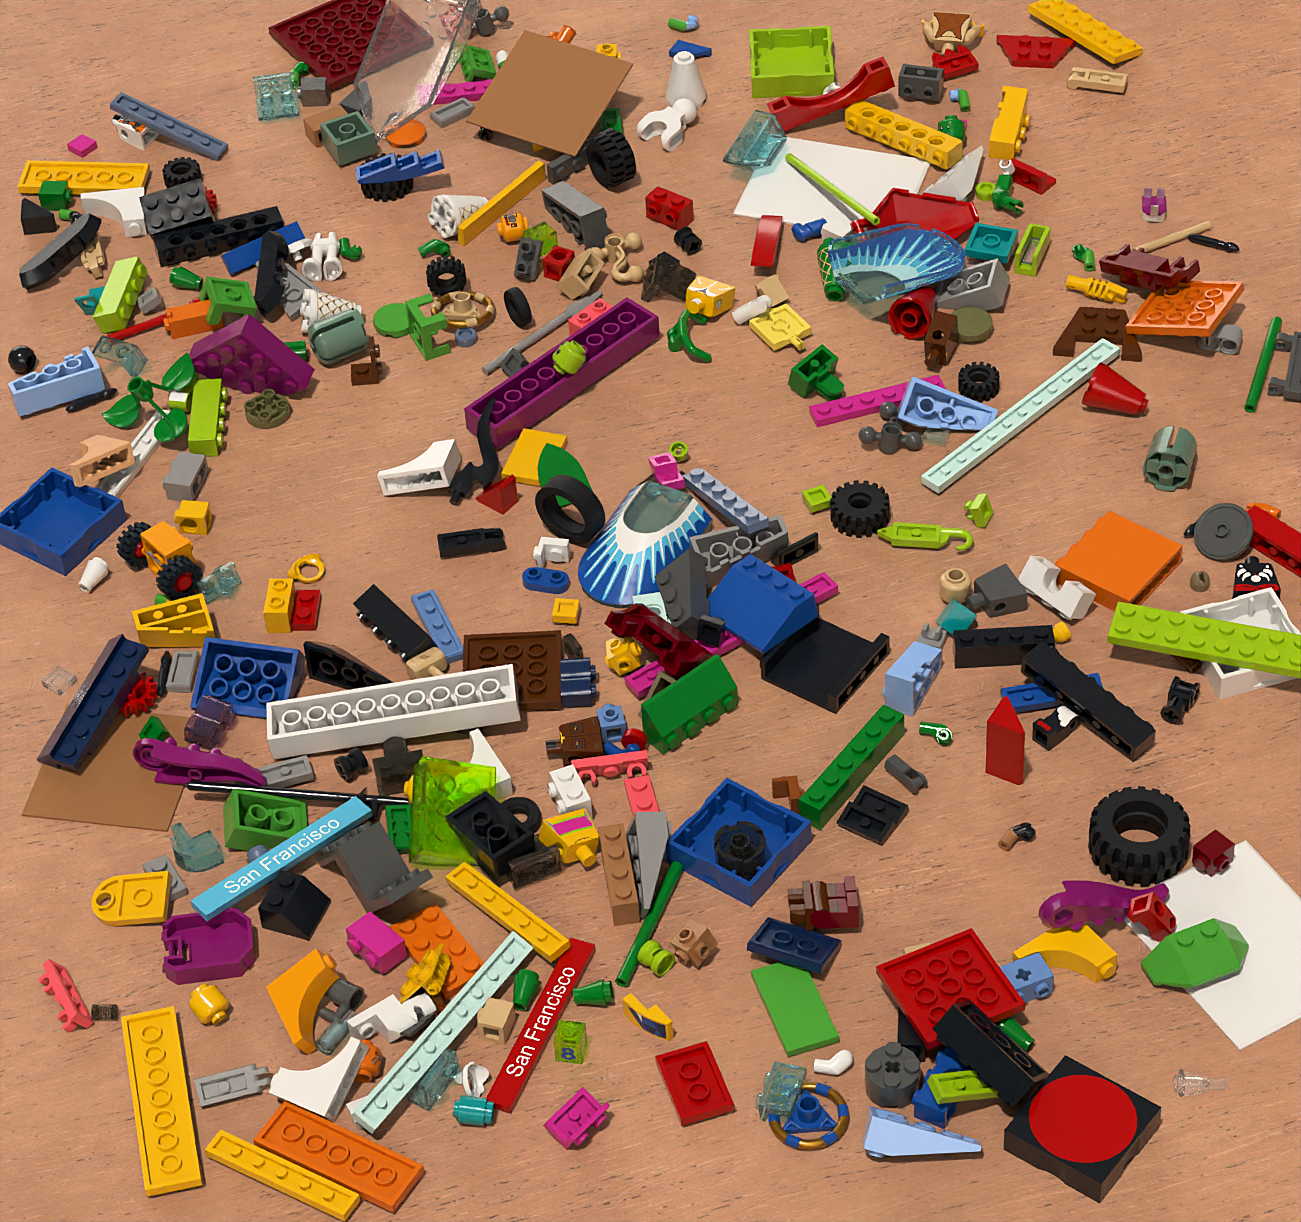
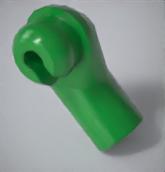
(436, 246)
(937, 730)

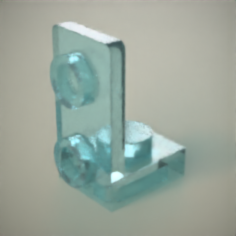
(121, 352)

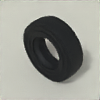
(517, 306)
(526, 806)

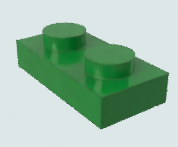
(611, 119)

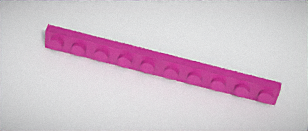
(642, 680)

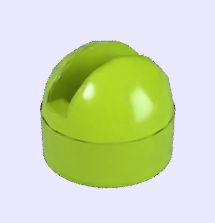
(679, 445)

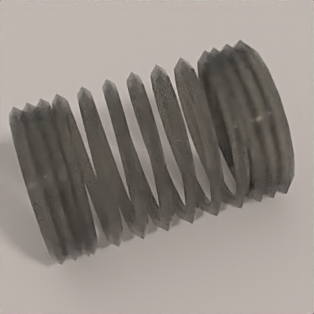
(96, 1009)

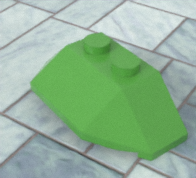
(1196, 955)

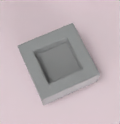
(149, 300)

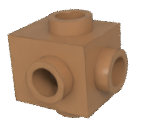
(693, 943)

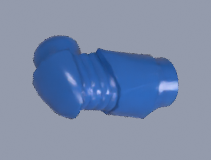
(808, 230)

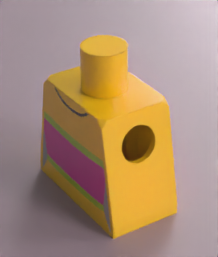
(573, 835)

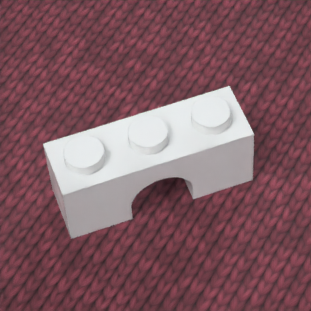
(1040, 579)

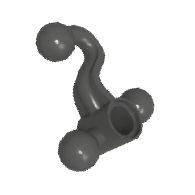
(484, 21)
(891, 432)

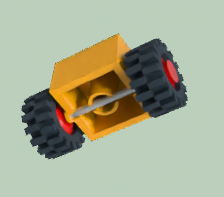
(165, 553)

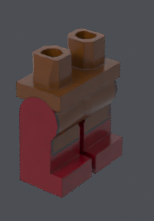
(825, 904)

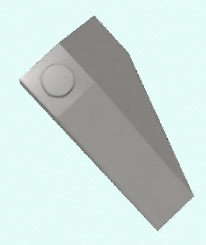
(646, 845)

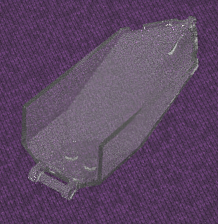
(411, 59)

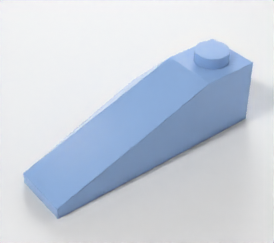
(894, 1136)

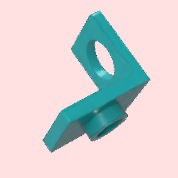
(92, 300)

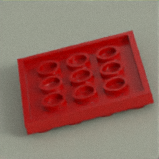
(944, 974)

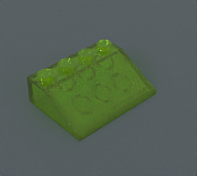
(437, 791)

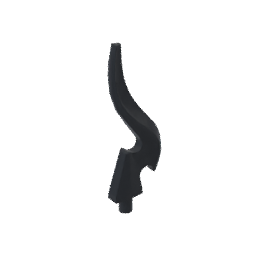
(483, 474)

